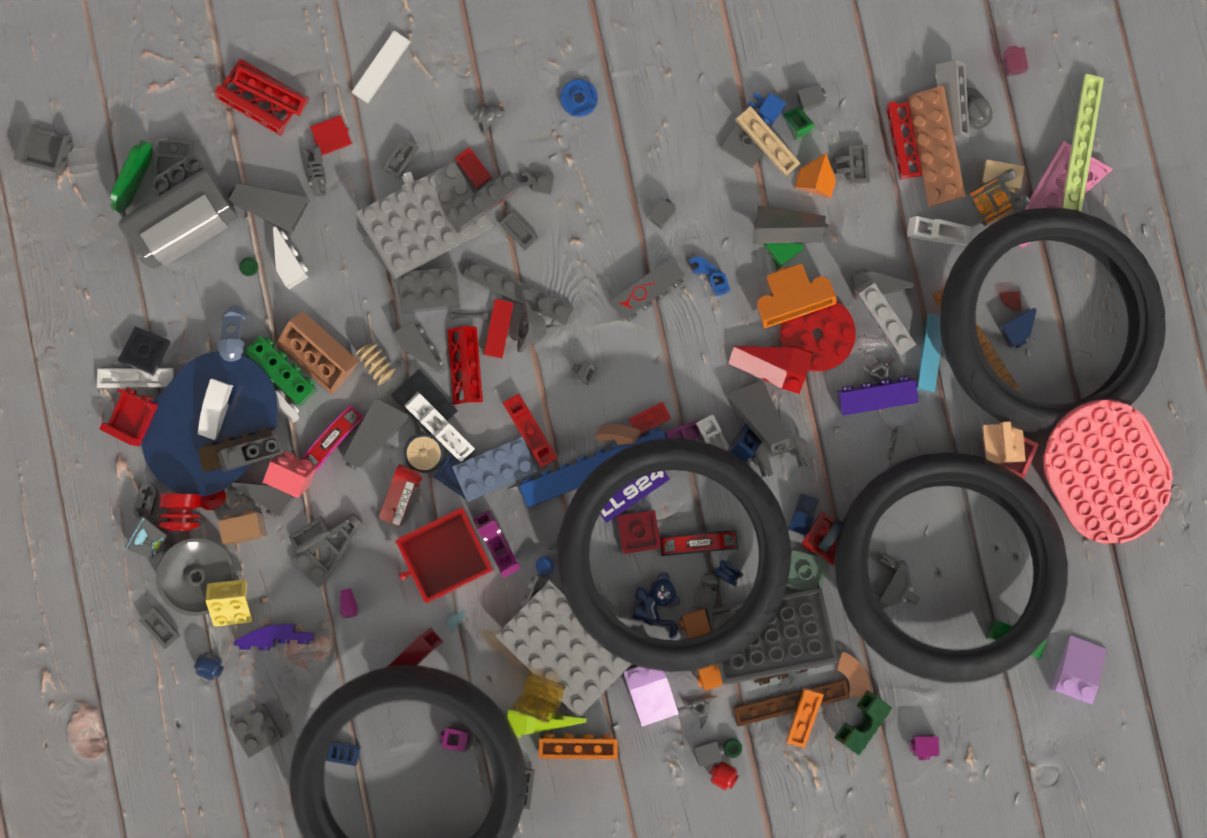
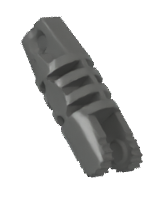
(315, 171)

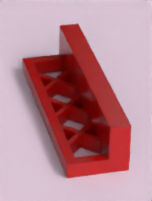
(899, 141)
(468, 364)

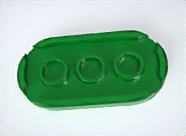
(131, 176)

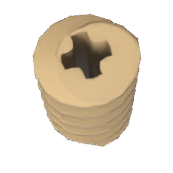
(376, 363)

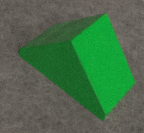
(798, 123)
(783, 251)

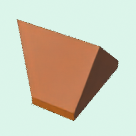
(817, 177)

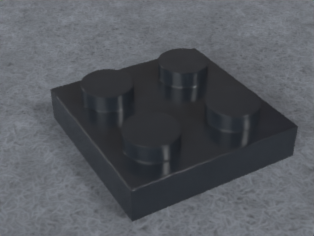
(144, 351)

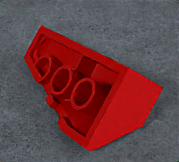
(777, 365)

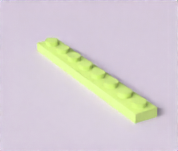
(1082, 142)

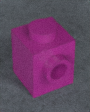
(924, 746)

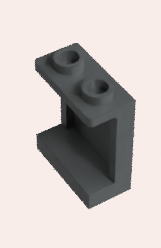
(43, 149)

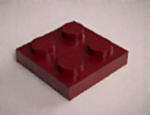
(639, 532)

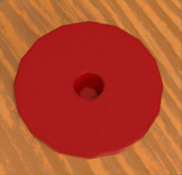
(213, 501)

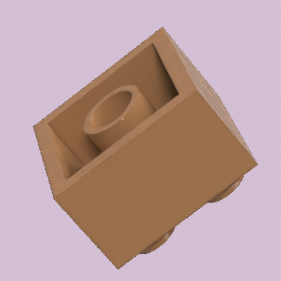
(242, 528)

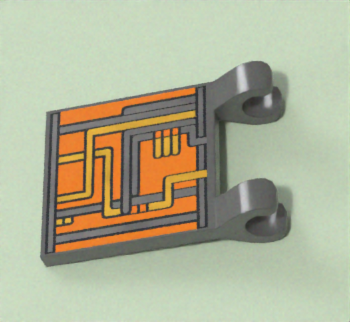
(994, 199)

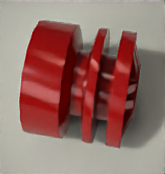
(179, 511)

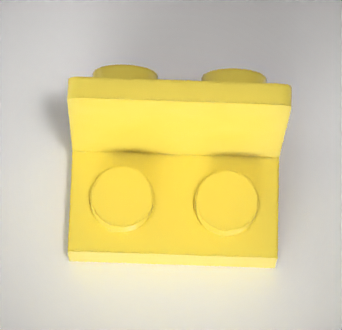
(228, 602)

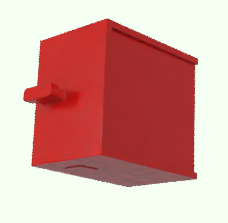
(444, 555)

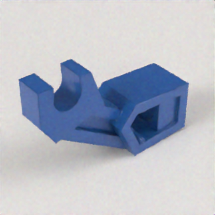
(711, 271)

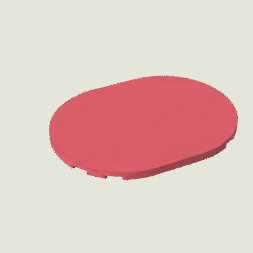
(1108, 471)

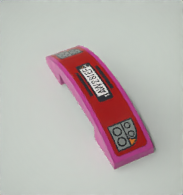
(333, 436)

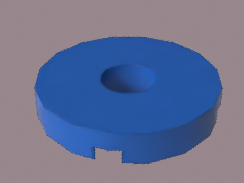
(583, 108)

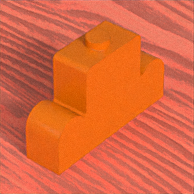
(793, 296)

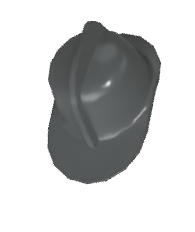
(979, 109)

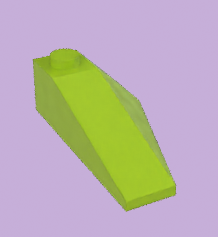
(527, 725)

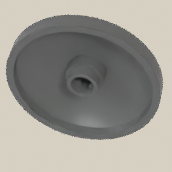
(188, 569)

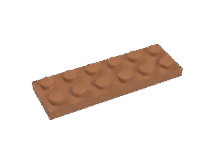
(936, 146)

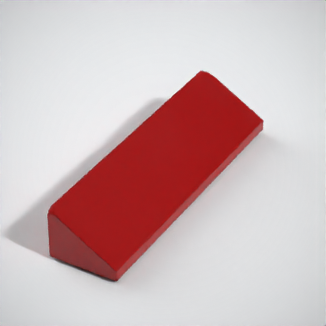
(270, 90)

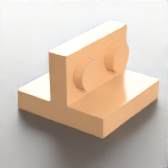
(1003, 443)

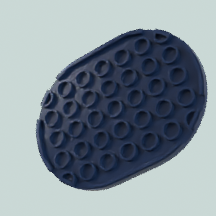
(173, 436)

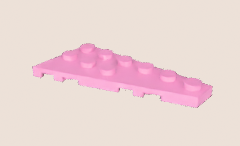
(1051, 186)

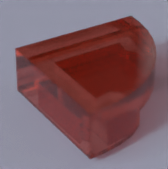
(1012, 300)

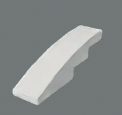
(439, 426)

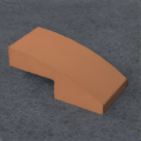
(621, 433)

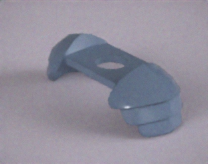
(230, 345)

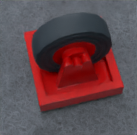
(823, 537)

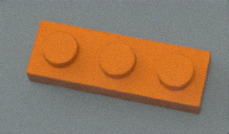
(804, 717)

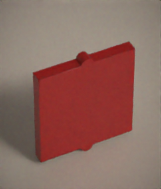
(331, 135)

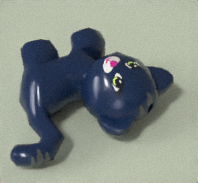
(661, 594)

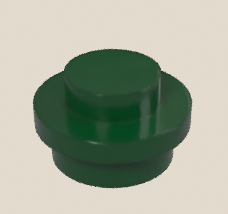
(248, 266)
(732, 748)

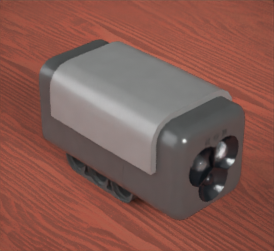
(180, 216)

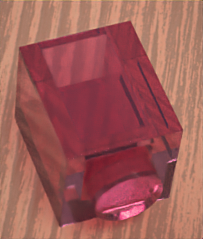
(1015, 61)

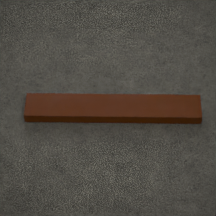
(787, 703)

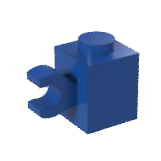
(769, 108)

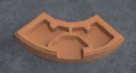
(854, 673)

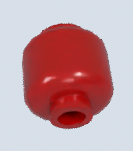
(723, 775)

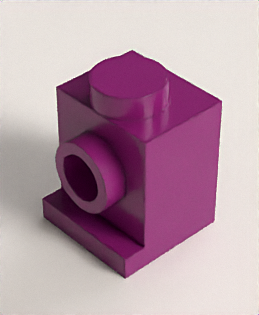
(459, 745)

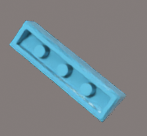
(930, 354)

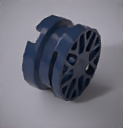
(726, 574)

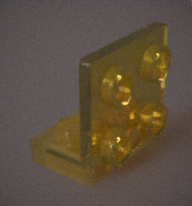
(540, 698)

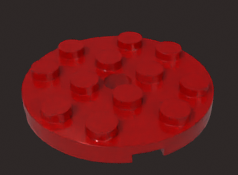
(832, 347)

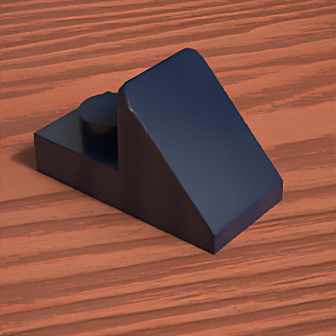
(803, 514)

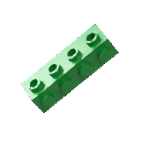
(280, 371)

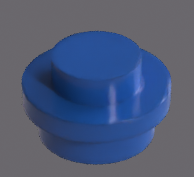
(545, 565)

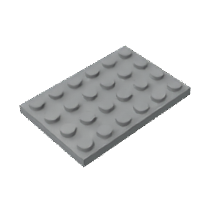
(413, 221)
(559, 649)

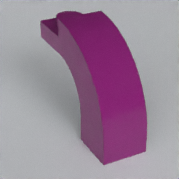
(496, 543)

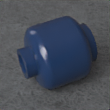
(208, 666)

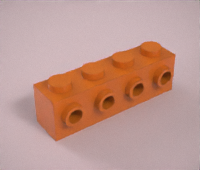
(577, 747)

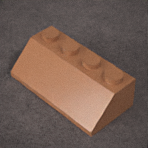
(317, 352)

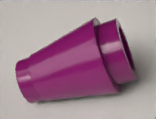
(348, 605)

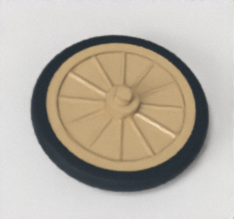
(423, 452)

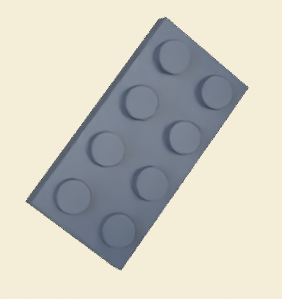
(494, 469)

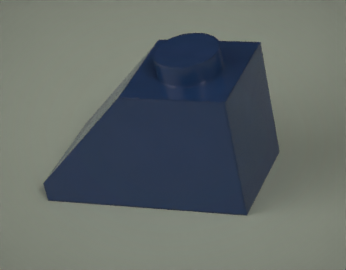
(1018, 329)
(744, 444)

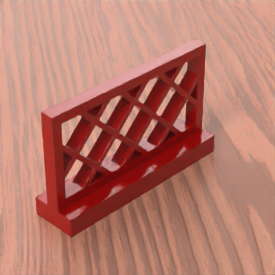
(247, 107)

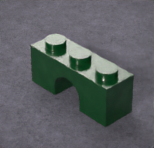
(874, 713)

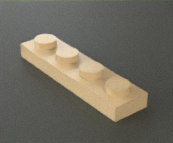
(767, 141)

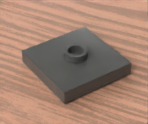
(742, 146)

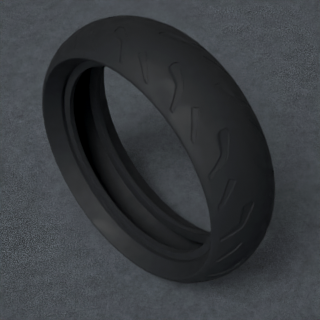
(407, 684)

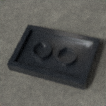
(420, 383)

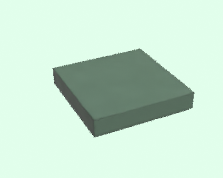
(806, 571)

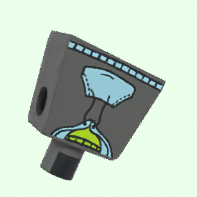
(148, 538)

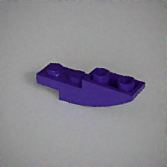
(267, 636)

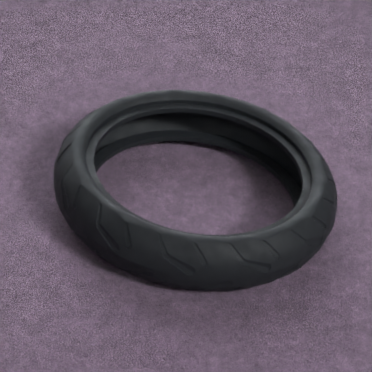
(1113, 251)
(1029, 513)
(771, 535)

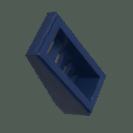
(337, 759)

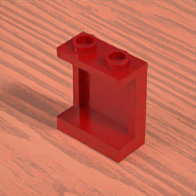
(130, 417)

